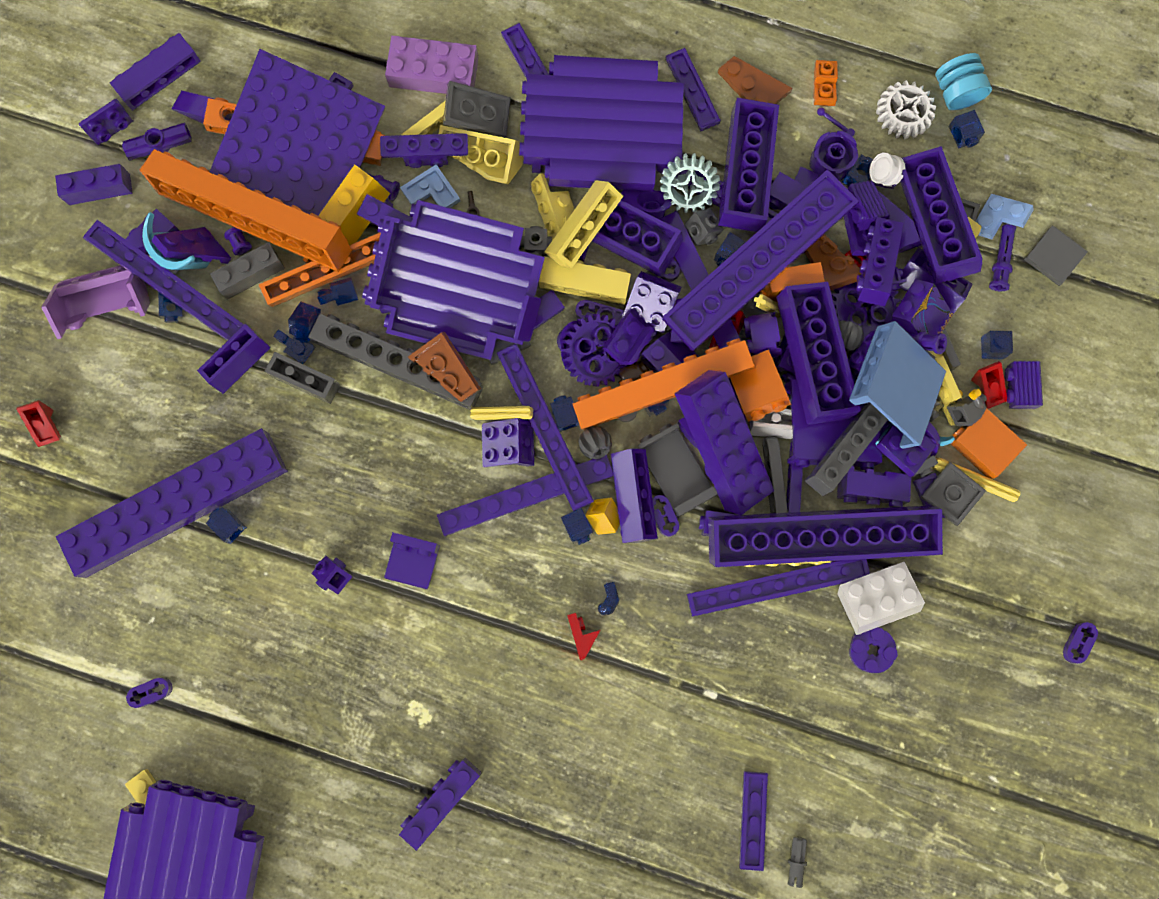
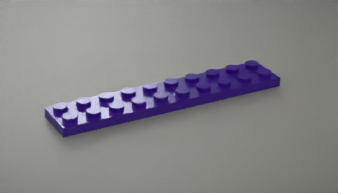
(760, 260)

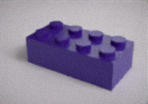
(639, 238)

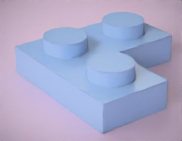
(432, 184)
(999, 210)

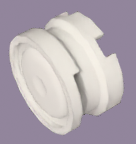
(887, 169)

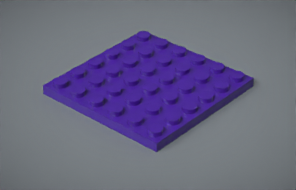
(295, 134)

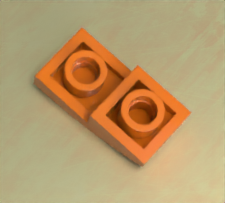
(825, 83)

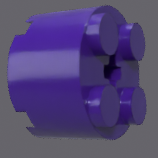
(834, 144)
(763, 334)

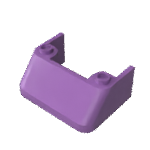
(94, 294)

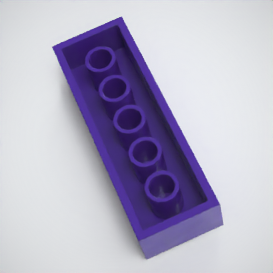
(749, 165)
(940, 216)
(817, 352)
(724, 441)

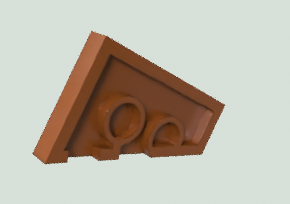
(836, 267)
(446, 365)

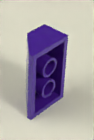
(952, 291)
(665, 352)

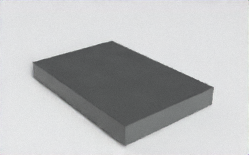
(476, 110)

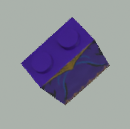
(922, 309)

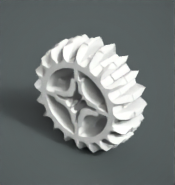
(903, 98)

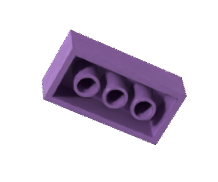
(430, 64)

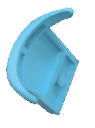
(168, 263)

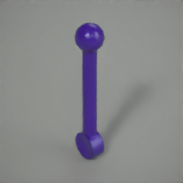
(821, 112)

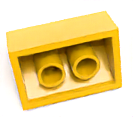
(347, 200)

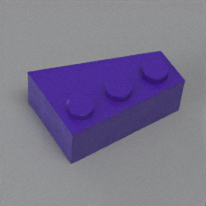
(875, 488)

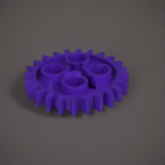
(847, 309)
(587, 332)

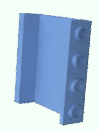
(899, 382)

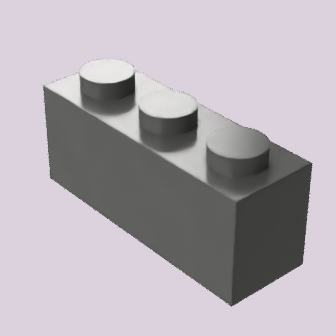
(247, 271)
(302, 377)

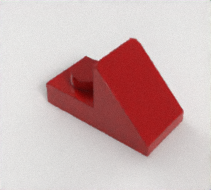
(991, 384)
(39, 422)
(582, 642)

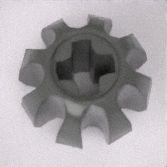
(851, 334)
(595, 442)

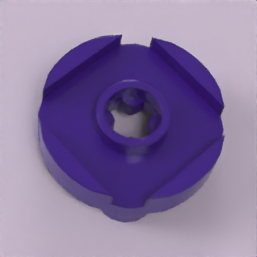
(869, 663)

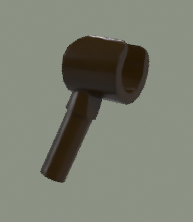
(472, 207)

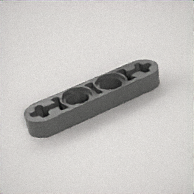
(773, 466)

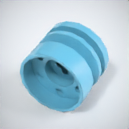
(963, 81)

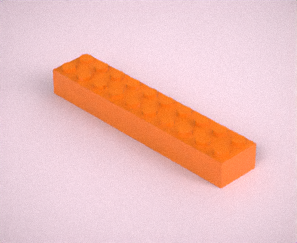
(247, 209)

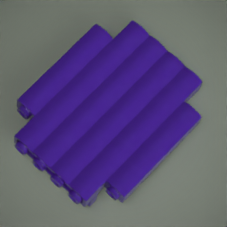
(601, 122)
(451, 277)
(184, 847)

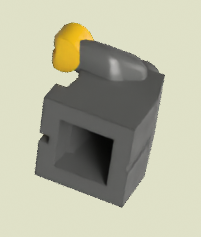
(969, 409)

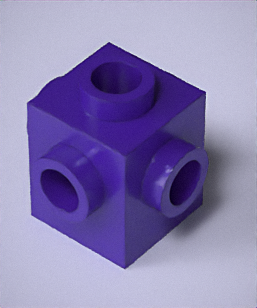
(331, 574)

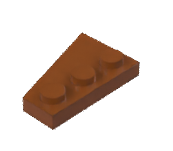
(753, 83)

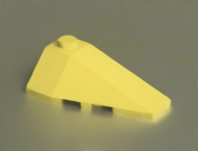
(489, 155)

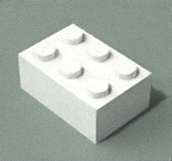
(880, 598)

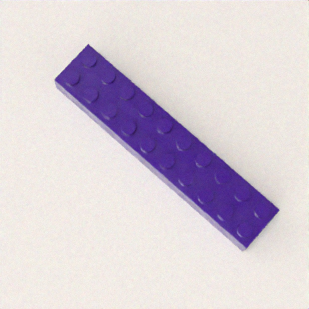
(171, 504)
(825, 535)

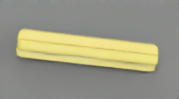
(767, 305)
(501, 412)

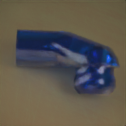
(611, 600)

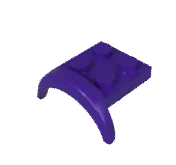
(909, 458)

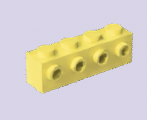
(583, 224)
(586, 280)

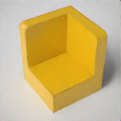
(603, 516)

